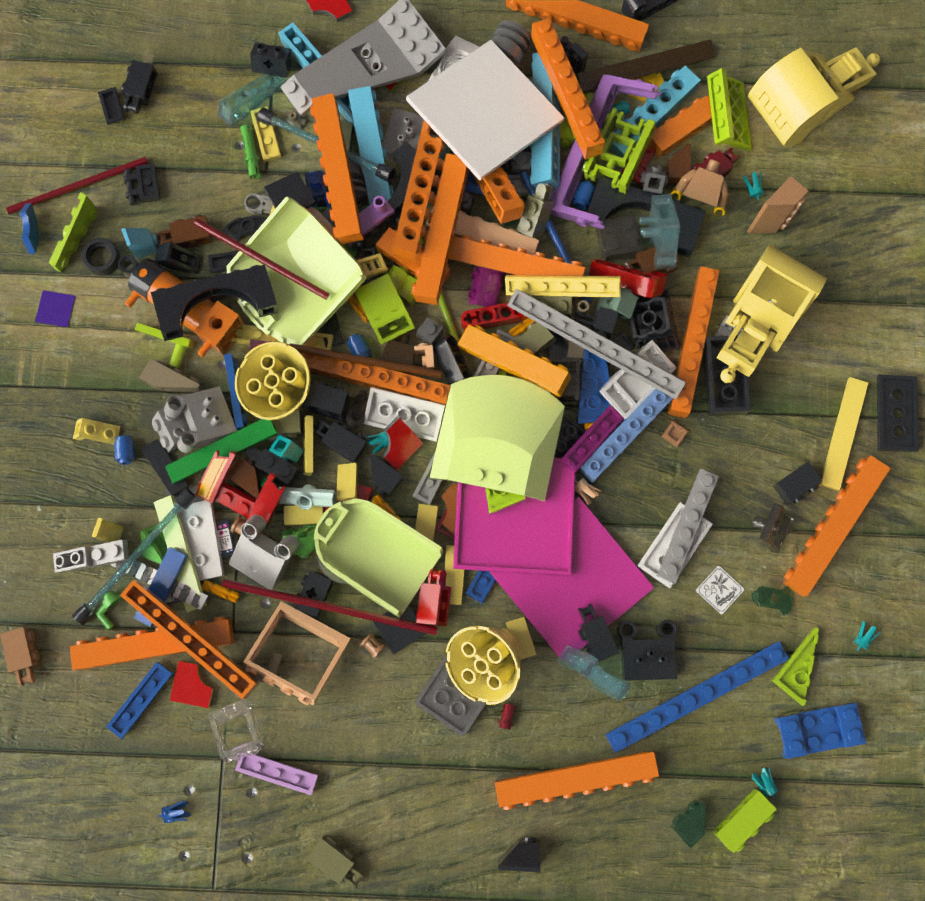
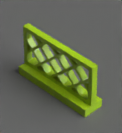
(721, 110)

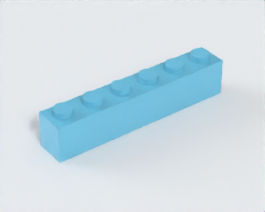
(368, 139)

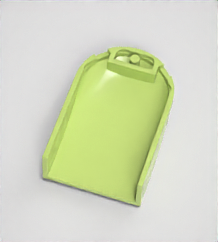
(375, 552)

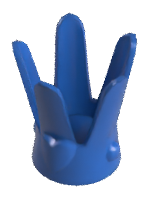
(171, 813)

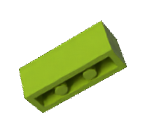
(744, 821)

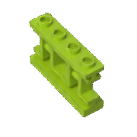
(632, 154)

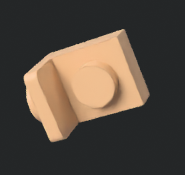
(428, 359)

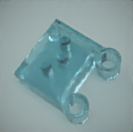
(662, 230)

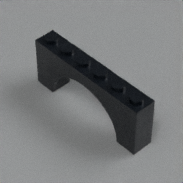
(404, 157)
(609, 201)
(176, 302)

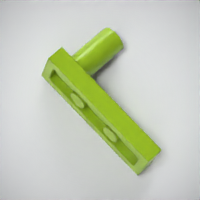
(180, 347)

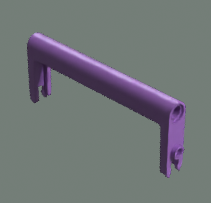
(572, 171)

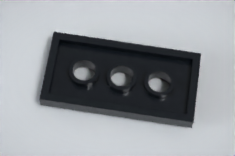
(887, 421)

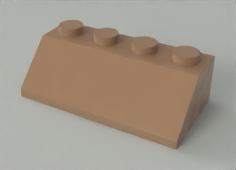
(779, 208)

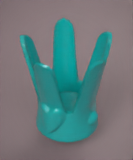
(622, 106)
(757, 189)
(382, 437)
(865, 641)
(768, 787)

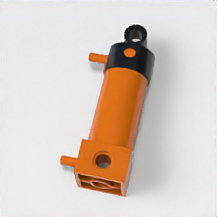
(209, 320)

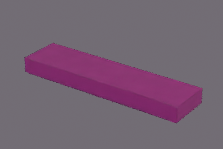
(592, 438)

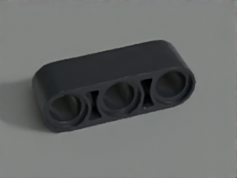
(451, 359)

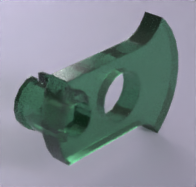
(763, 598)

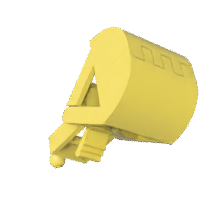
(798, 98)
(775, 298)

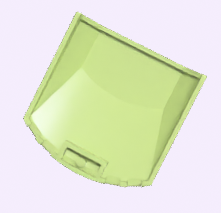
(309, 250)
(499, 435)

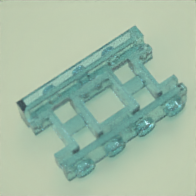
(586, 666)

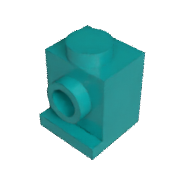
(286, 449)

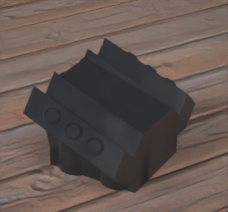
(655, 321)

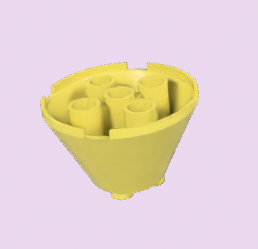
(272, 381)
(484, 663)

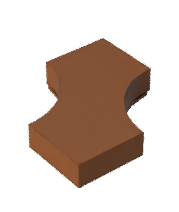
(450, 499)

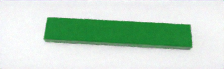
(235, 442)

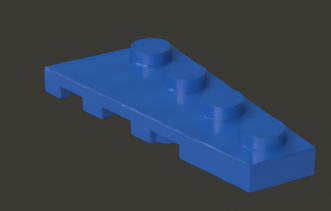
(593, 378)

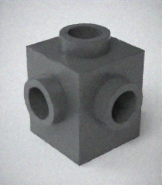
(655, 184)

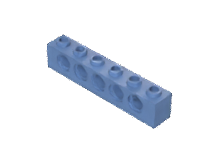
(624, 435)

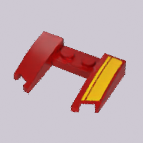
(214, 488)

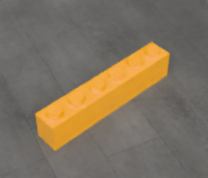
(514, 360)

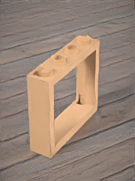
(309, 624)

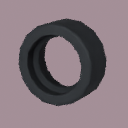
(95, 244)

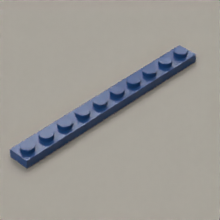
(696, 696)

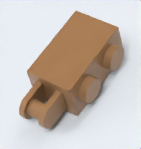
(20, 653)

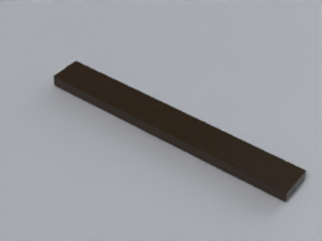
(649, 64)

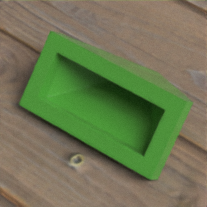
(157, 548)

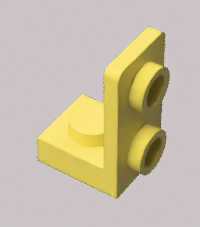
(96, 431)

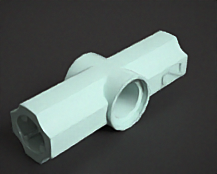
(308, 497)

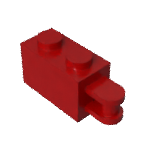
(434, 599)

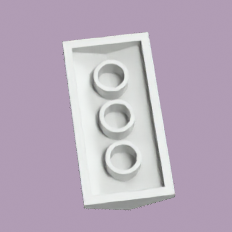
(418, 414)

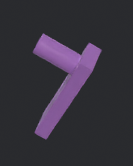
(374, 214)

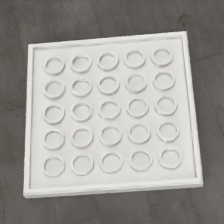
(485, 109)

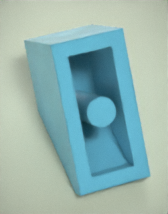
(140, 241)

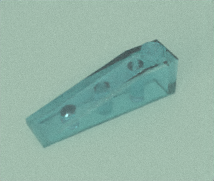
(240, 103)

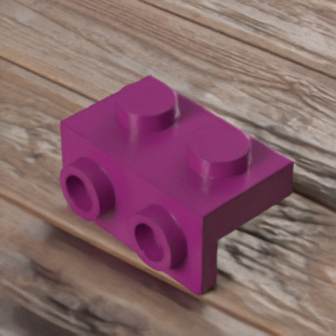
(485, 287)

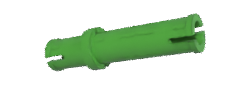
(250, 152)

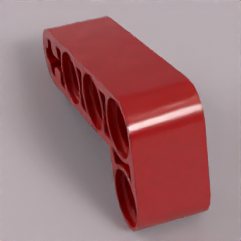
(640, 283)
(497, 319)

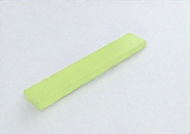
(176, 538)

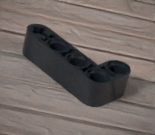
(643, 9)

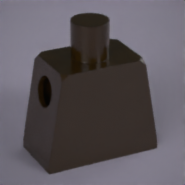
(399, 351)

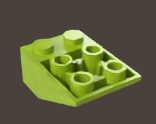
(384, 308)

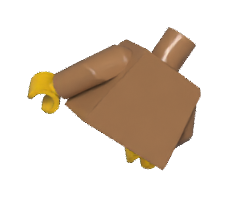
(704, 186)

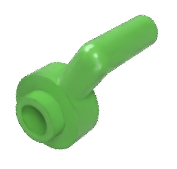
(111, 599)

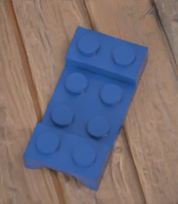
(820, 730)

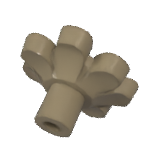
(295, 118)

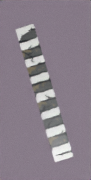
(178, 591)

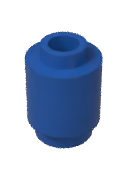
(583, 195)
(358, 345)
(124, 450)

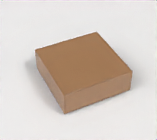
(674, 434)

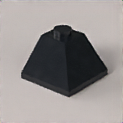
(521, 856)

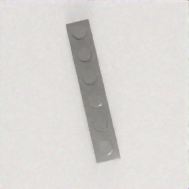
(687, 526)

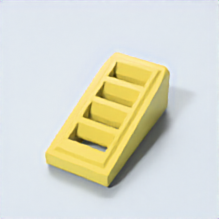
(370, 260)
(107, 530)

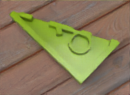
(795, 673)

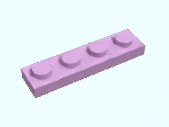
(278, 773)

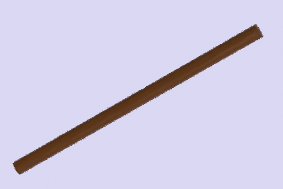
(367, 361)

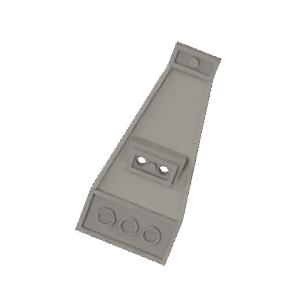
(396, 42)

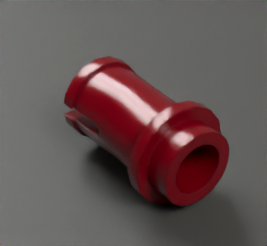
(507, 716)

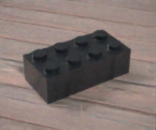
(721, 396)

